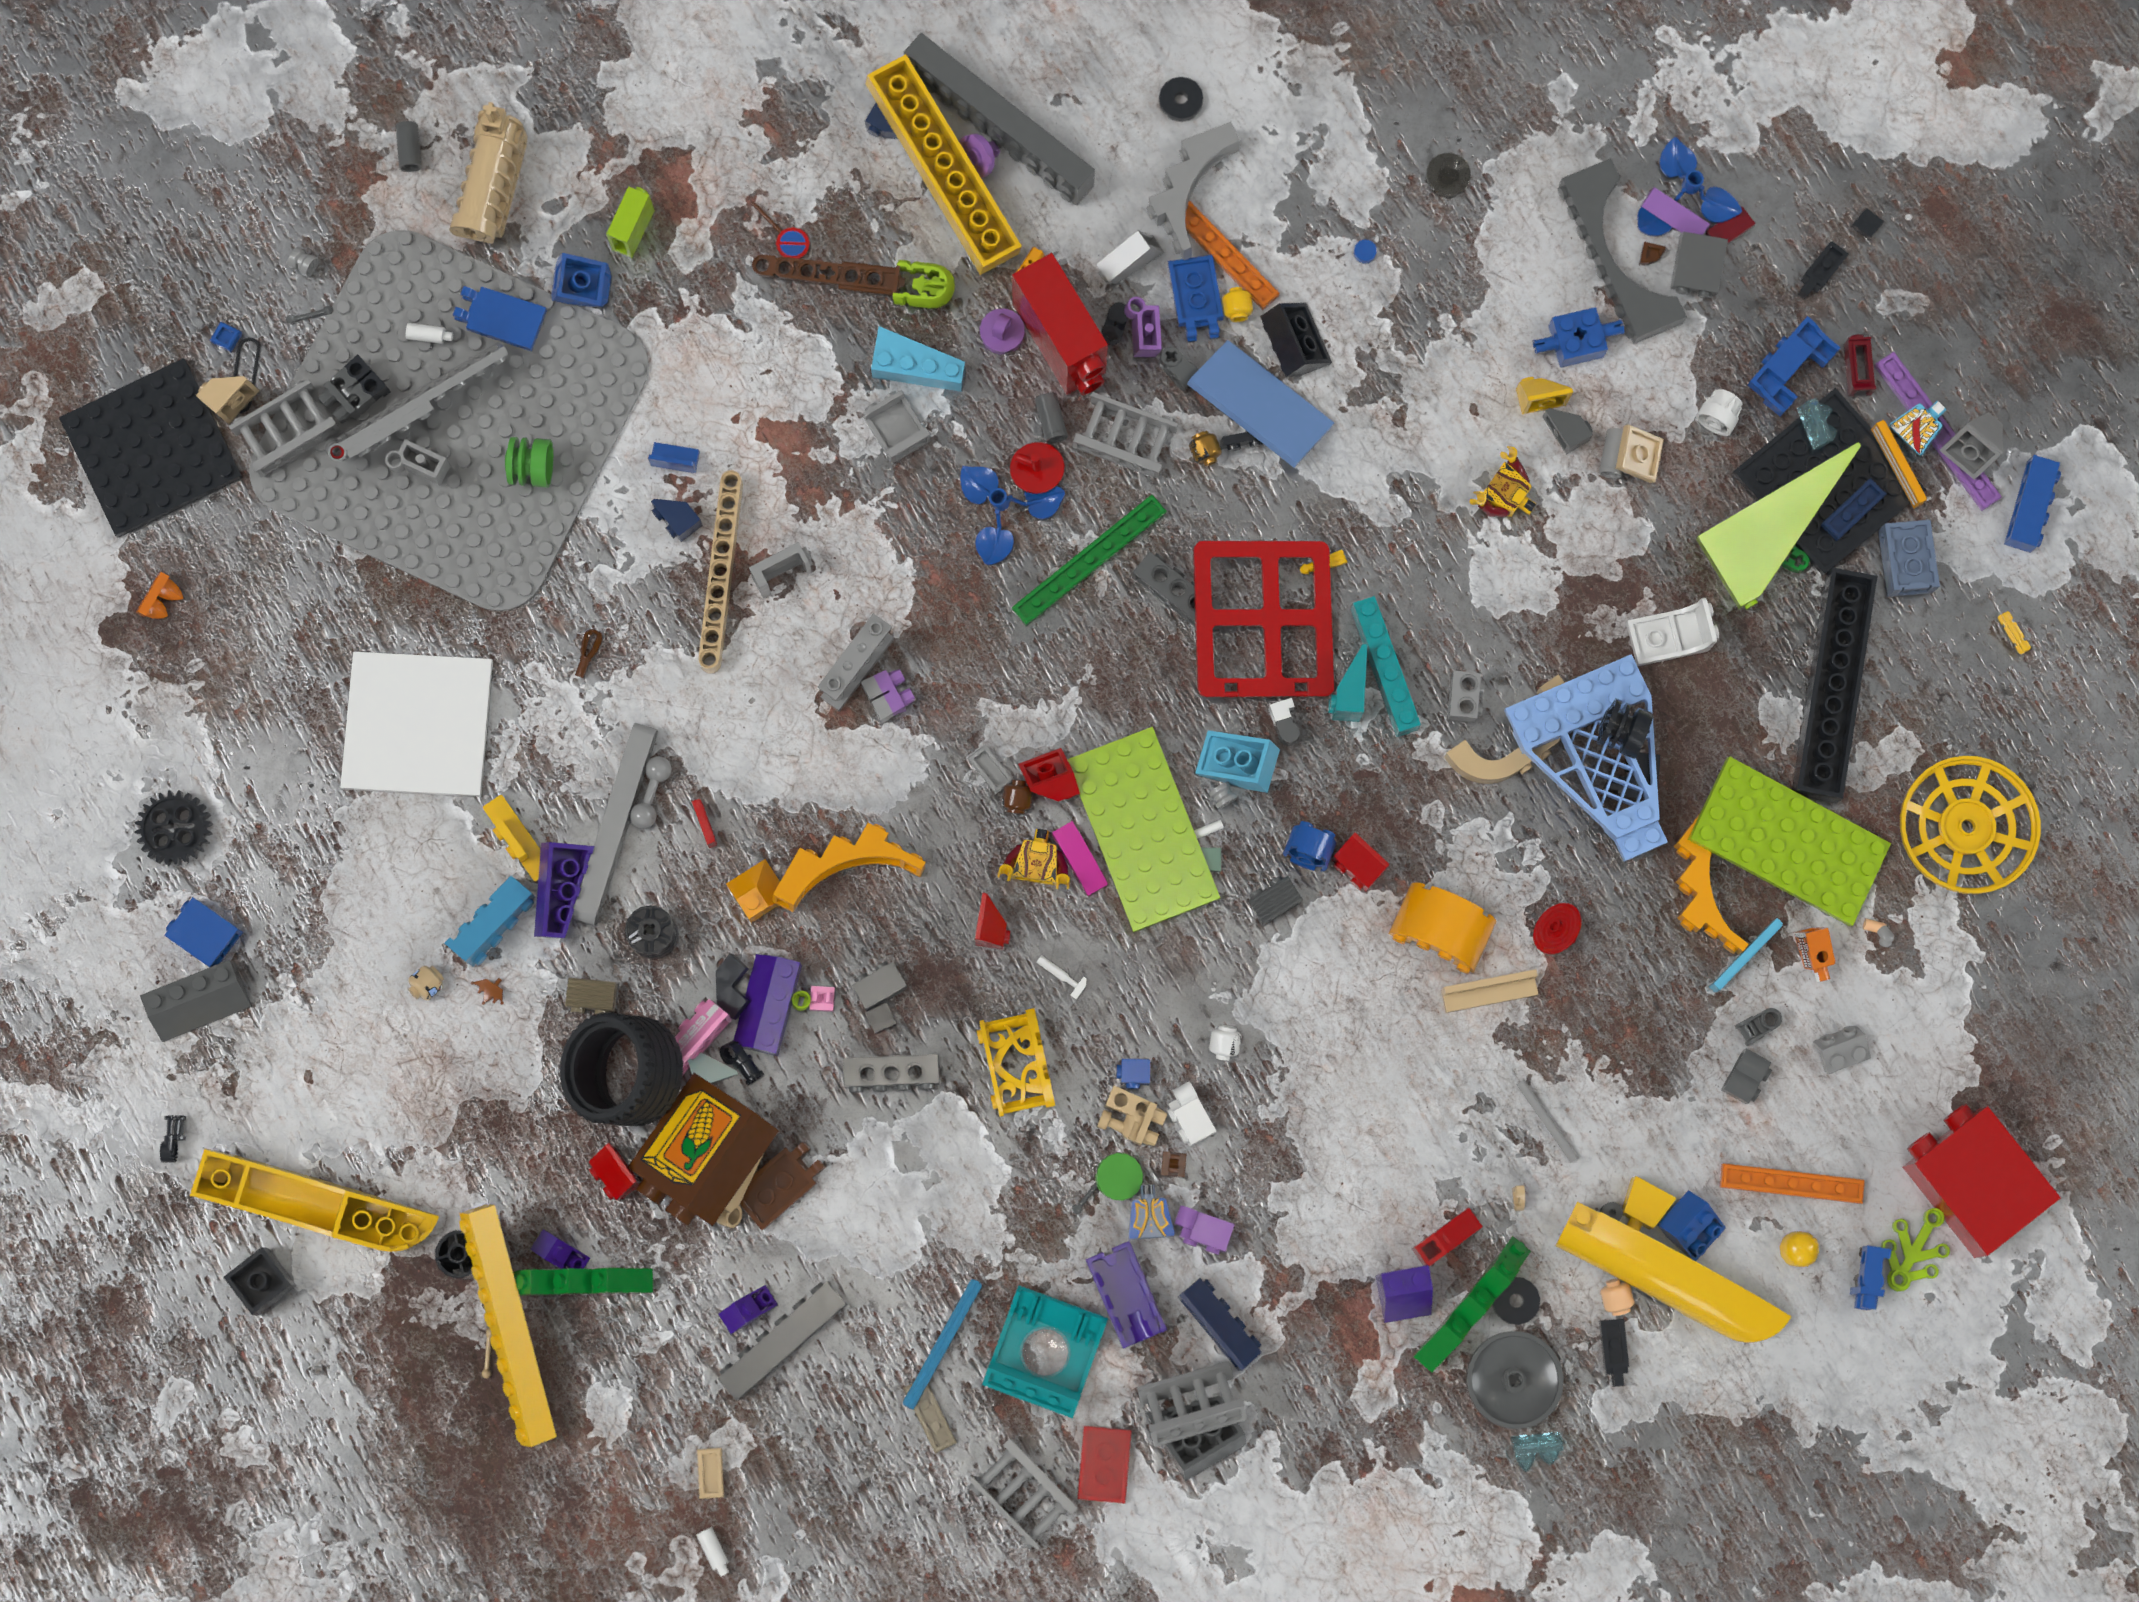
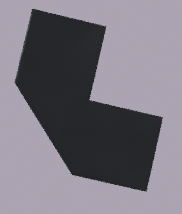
(727, 977)

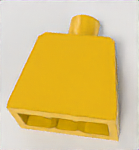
(1645, 1204)

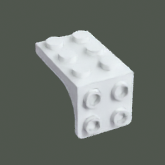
(1673, 633)

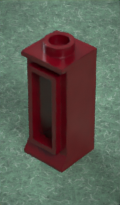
(1853, 382)

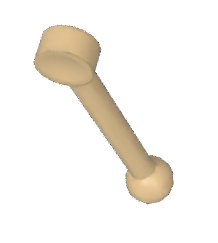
(486, 1373)

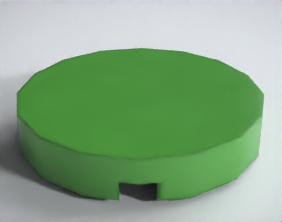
(1119, 1176)

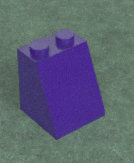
(1405, 1293)

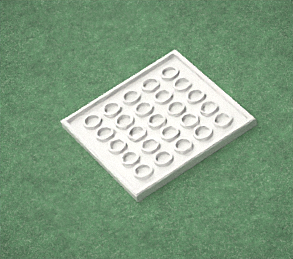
(416, 724)

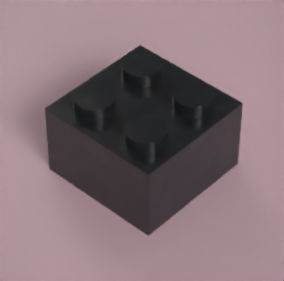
(259, 1281)

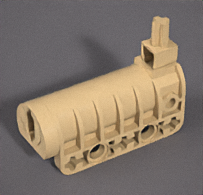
(490, 176)

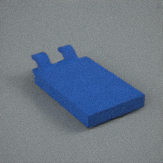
(1196, 295)
(501, 317)

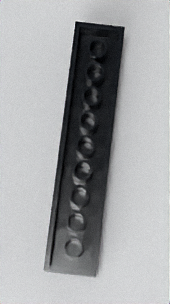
(1834, 685)

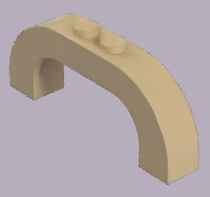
(1484, 771)

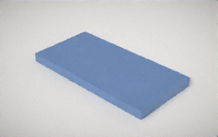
(1260, 403)

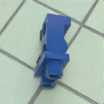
(1870, 1278)

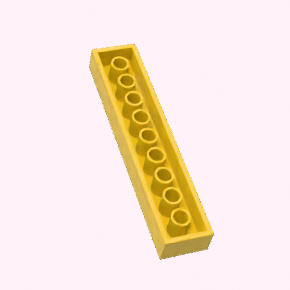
(943, 164)

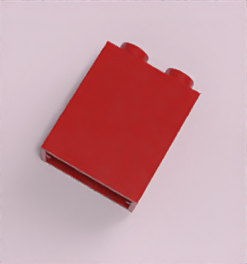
(1060, 325)
(1979, 1179)

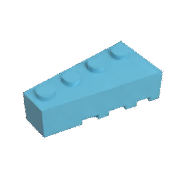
(914, 363)

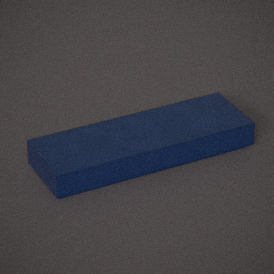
(1853, 509)

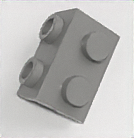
(1842, 1049)

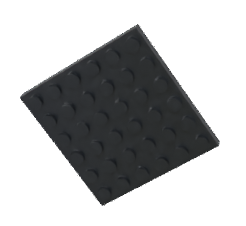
(150, 448)
(1792, 455)

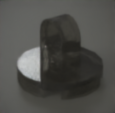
(1448, 175)

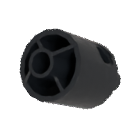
(452, 1258)

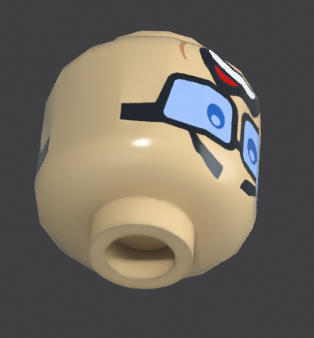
(425, 983)

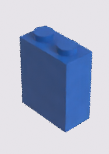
(202, 933)

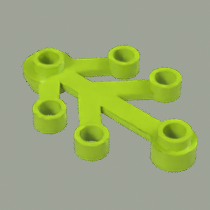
(1913, 1252)

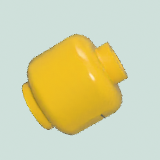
(1237, 304)

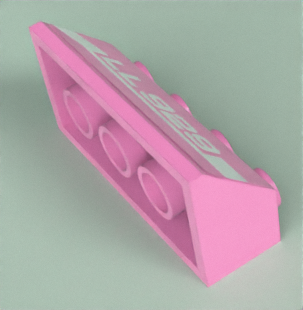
(701, 1030)

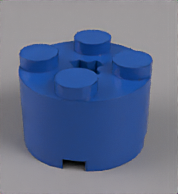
(1310, 846)

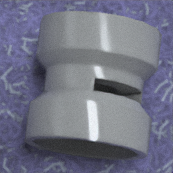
(303, 262)

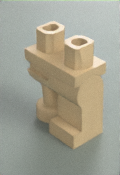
(1138, 1114)

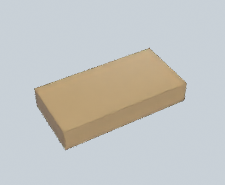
(710, 1473)

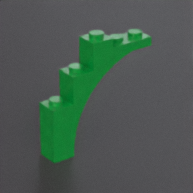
(584, 1281)
(1473, 1305)

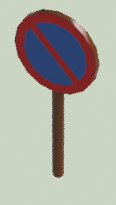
(791, 241)

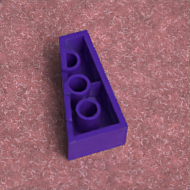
(559, 885)

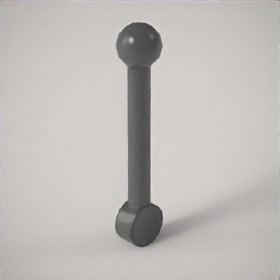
(292, 319)
(1076, 1209)

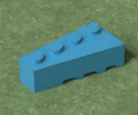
(491, 922)

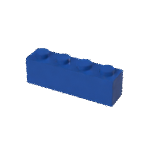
(2032, 504)

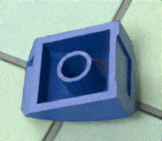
(581, 281)

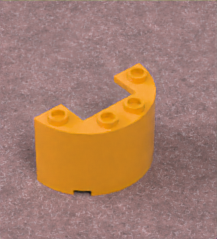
(1443, 924)

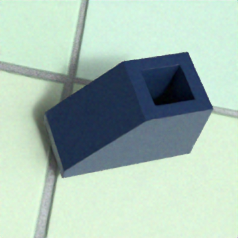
(678, 516)

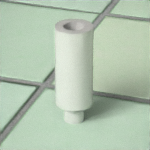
(428, 333)
(713, 1551)

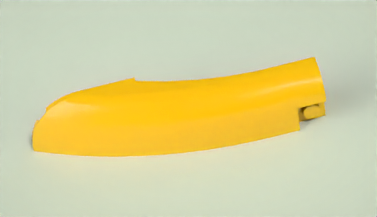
(1669, 1277)

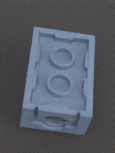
(1908, 558)

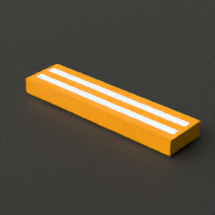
(1899, 464)

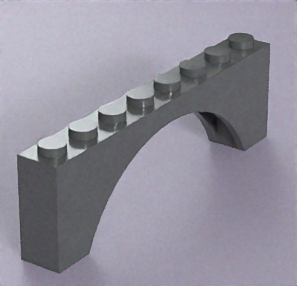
(1640, 309)

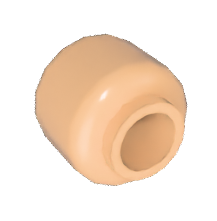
(1617, 1297)

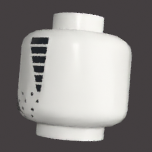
(1225, 1042)

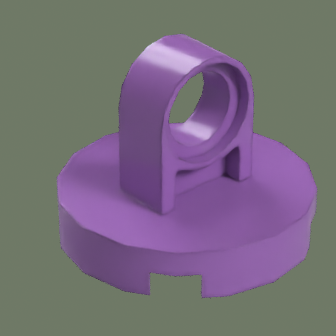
(980, 152)
(1002, 331)

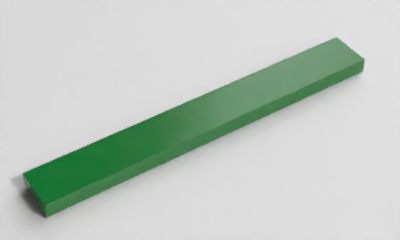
(1088, 560)

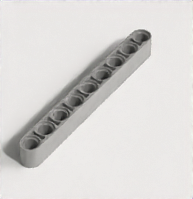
(614, 824)

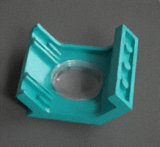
(1045, 1351)

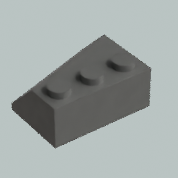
(1201, 1450)

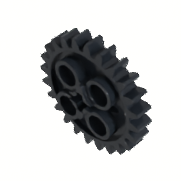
(174, 848)

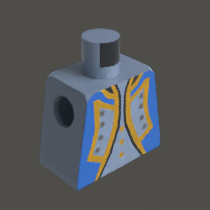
(1149, 1216)

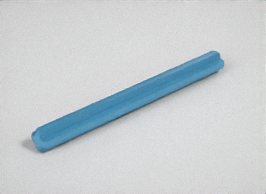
(942, 1344)

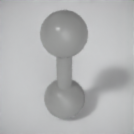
(643, 814)

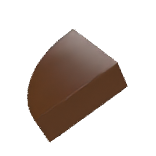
(1651, 253)

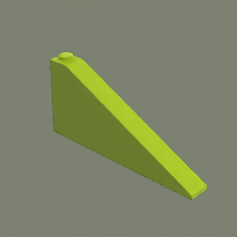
(1757, 539)

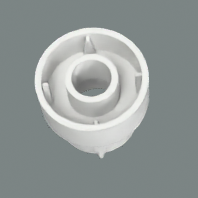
(1720, 412)

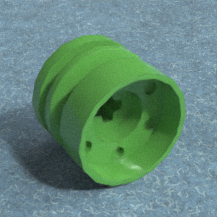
(526, 461)

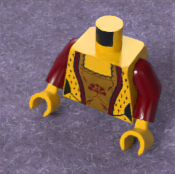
(1506, 490)
(1036, 862)

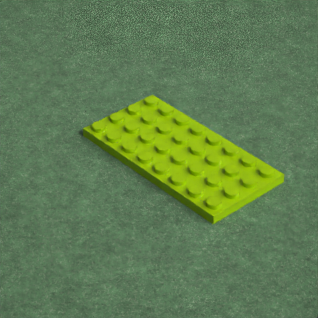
(1143, 829)
(1789, 841)

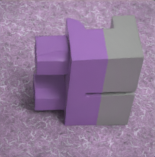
(884, 696)

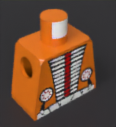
(1814, 942)

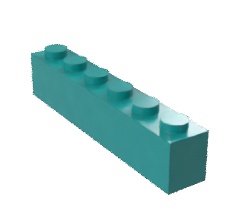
(1385, 666)

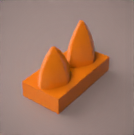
(163, 588)

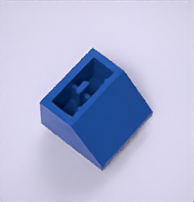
(1692, 1225)

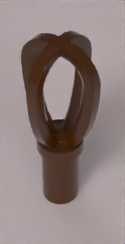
(586, 659)

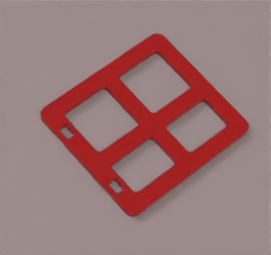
(1270, 618)

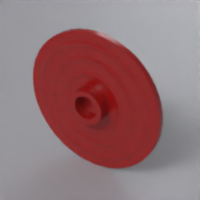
(1037, 467)
(1557, 928)

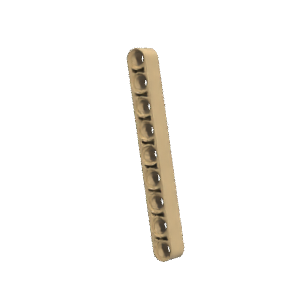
(720, 560)

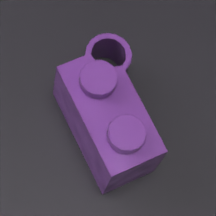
(1145, 328)
(1203, 1230)

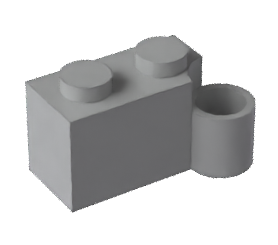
(419, 461)

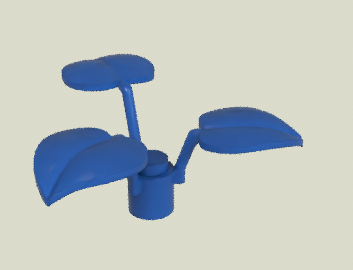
(1680, 161)
(978, 485)

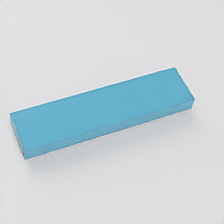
(1746, 955)

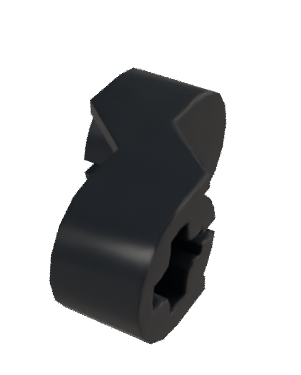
(1111, 333)

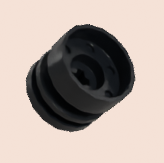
(1624, 728)
(656, 945)

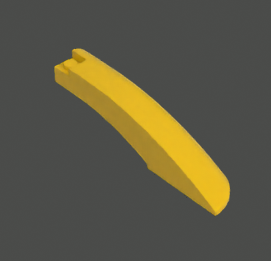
(310, 1202)

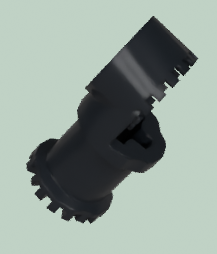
(741, 1061)
(174, 1133)

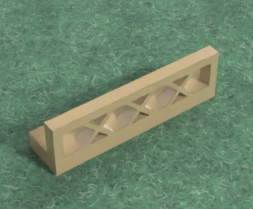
(1489, 991)

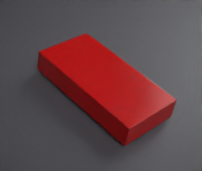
(704, 823)

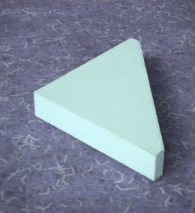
(710, 1069)

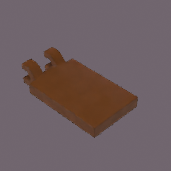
(779, 1185)

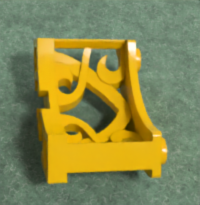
(1039, 1085)

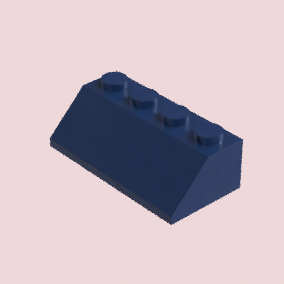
(1219, 1324)

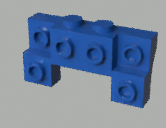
(1792, 352)

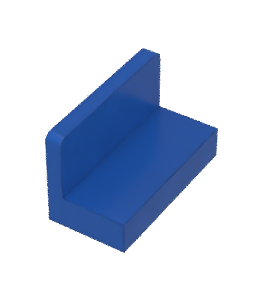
(674, 457)

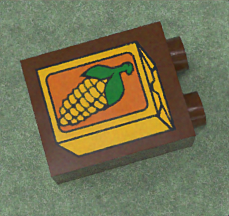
(701, 1152)

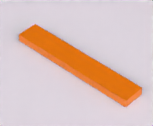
(1229, 257)
(1792, 1183)

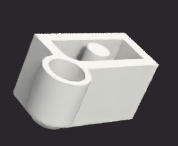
(1190, 1115)

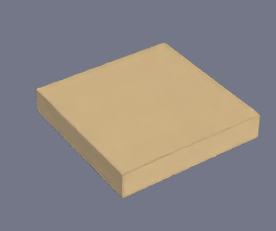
(1639, 453)

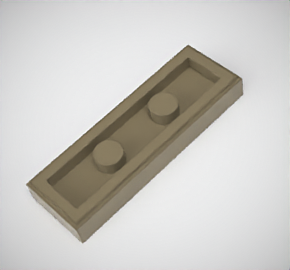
(933, 1420)

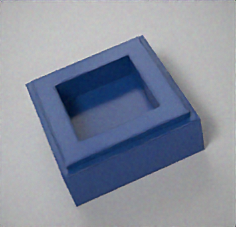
(225, 337)

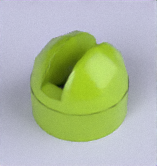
(795, 1000)

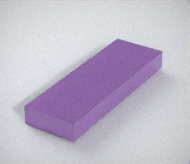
(1673, 213)

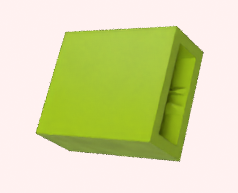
(630, 221)

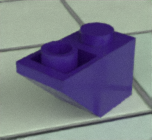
(559, 1252)
(747, 1309)

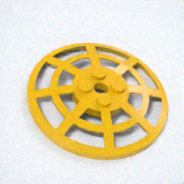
(1979, 816)

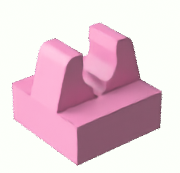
(822, 998)

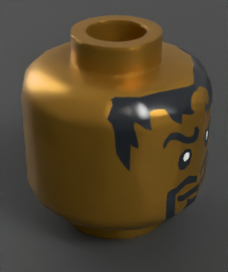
(1205, 448)

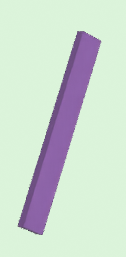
(1910, 395)

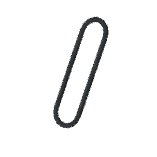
(255, 365)

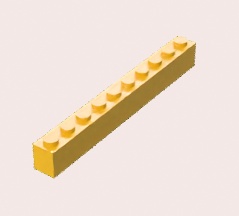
(507, 1325)

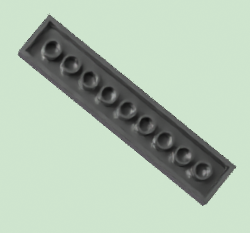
(1001, 120)

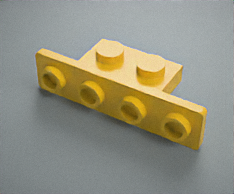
(515, 834)

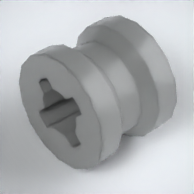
(1223, 795)

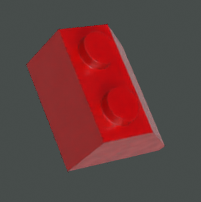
(1359, 862)
(613, 1172)

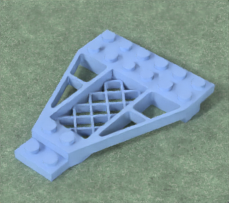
(1580, 704)

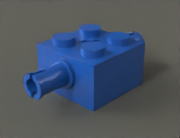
(1571, 349)

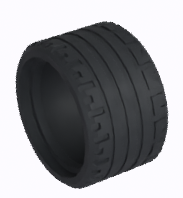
(585, 1065)

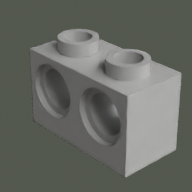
(1459, 695)

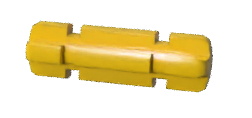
(2014, 632)

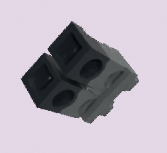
(354, 388)

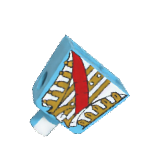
(1919, 426)

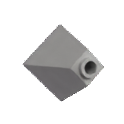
(1976, 445)

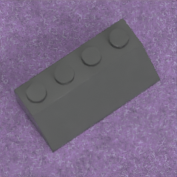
(196, 1000)

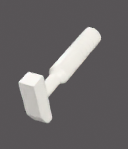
(1063, 976)

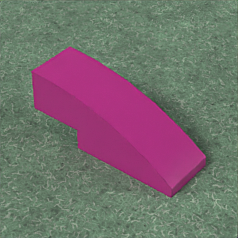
(1079, 858)

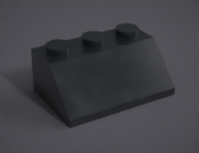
(1295, 339)

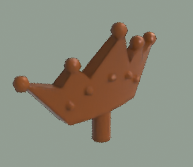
(490, 990)

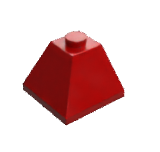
(1050, 776)
(991, 926)

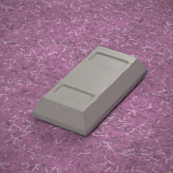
(990, 769)

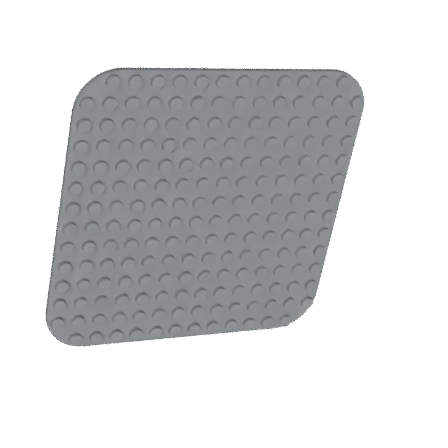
(475, 529)

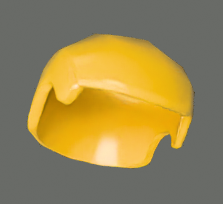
(1799, 1249)

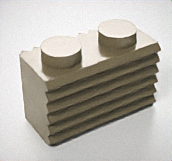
(591, 995)

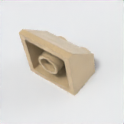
(227, 395)

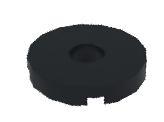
(1176, 87)
(1529, 1306)

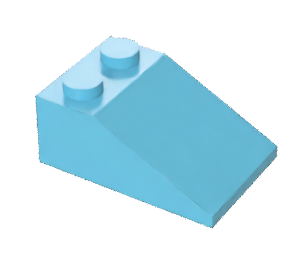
(1238, 760)

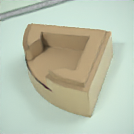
(1518, 1197)

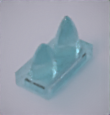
(1814, 420)
(1527, 1446)

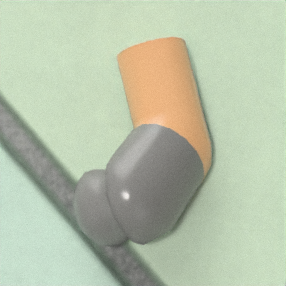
(1881, 929)

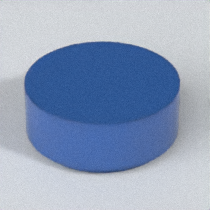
(1365, 251)

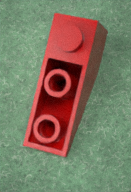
(1447, 1237)

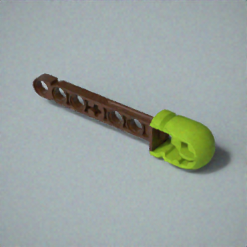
(890, 283)

